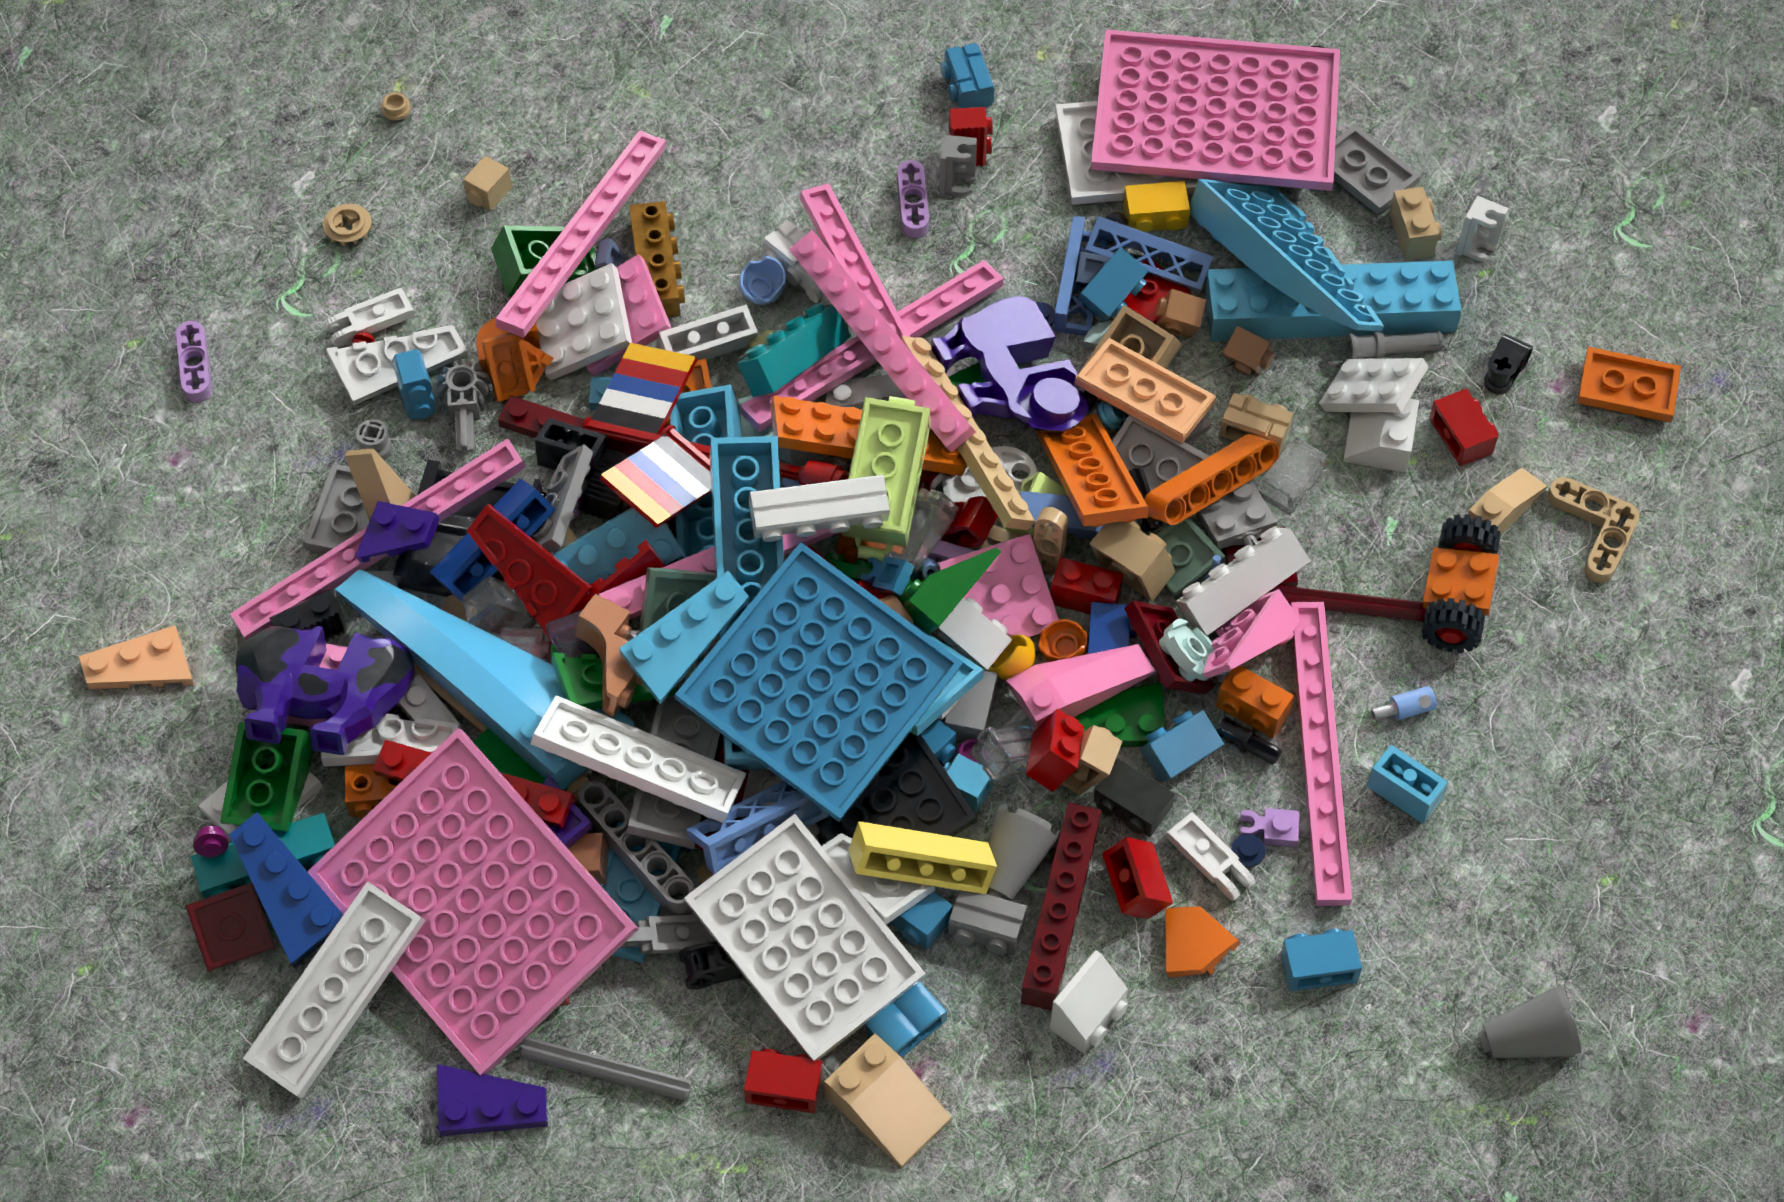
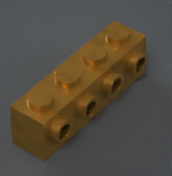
(653, 243)

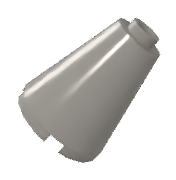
(1018, 846)
(1533, 1029)

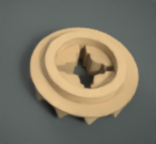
(356, 216)

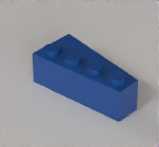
(290, 896)

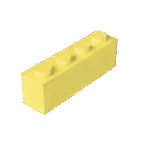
(922, 858)

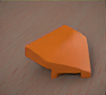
(513, 365)
(1195, 941)

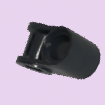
(1506, 364)
(711, 965)

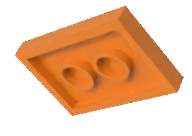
(1629, 384)

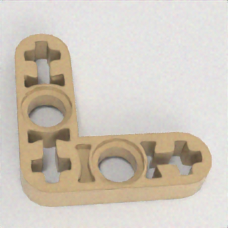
(1606, 518)
(1047, 551)

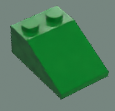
(522, 247)
(941, 592)
(267, 778)

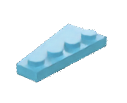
(674, 642)

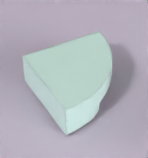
(1095, 334)

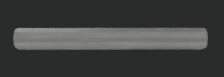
(606, 1068)

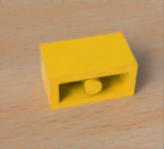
(1156, 206)

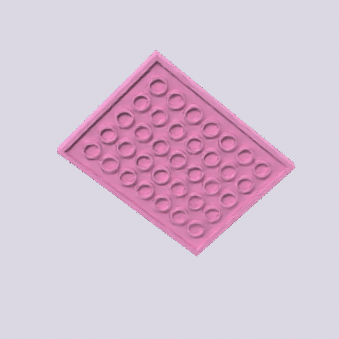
(1217, 110)
(500, 894)

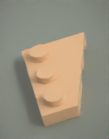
(142, 660)

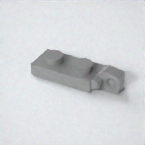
(668, 934)

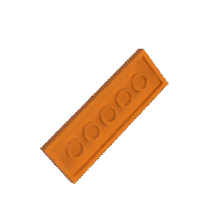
(834, 432)
(1093, 474)

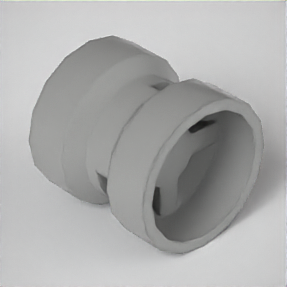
(374, 435)

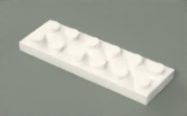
(638, 759)
(334, 990)

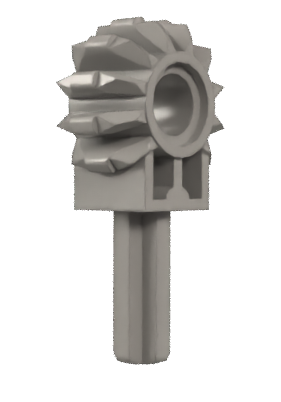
(463, 401)

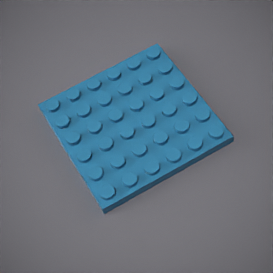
(819, 681)

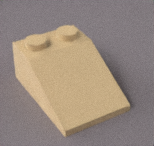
(1141, 337)
(886, 1100)

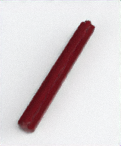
(1355, 603)

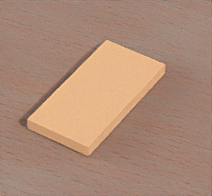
(1145, 390)

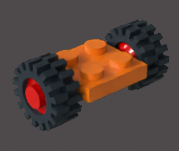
(1461, 583)

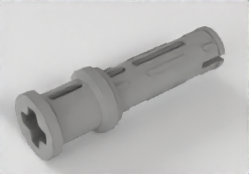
(1378, 345)

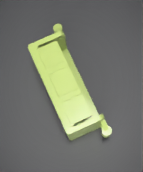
(894, 445)

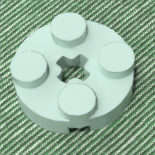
(1187, 648)

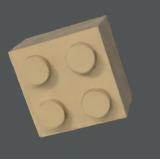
(1138, 556)

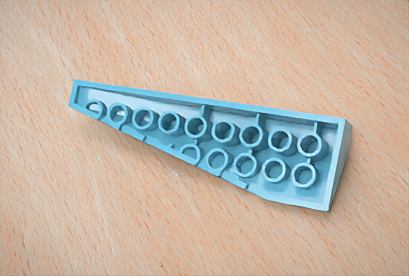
(1280, 247)
(482, 672)

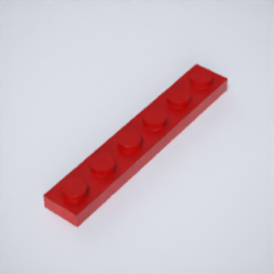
(549, 803)

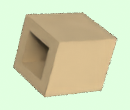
(487, 183)

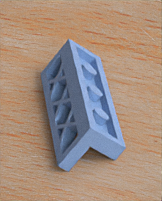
(1152, 247)
(1067, 284)
(739, 835)

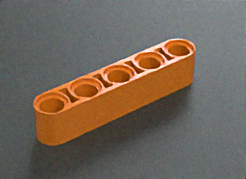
(1211, 479)

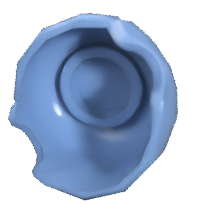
(762, 281)

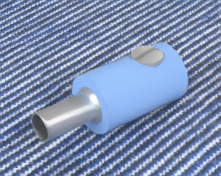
(1407, 704)

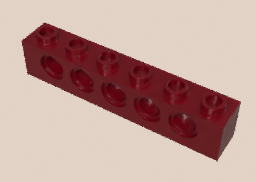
(1060, 906)

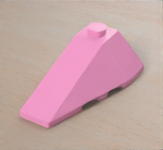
(1252, 632)
(1078, 682)

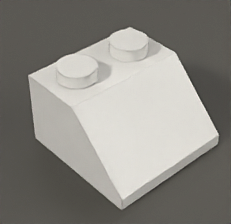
(1382, 438)
(1089, 1004)

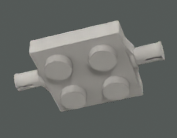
(1237, 517)

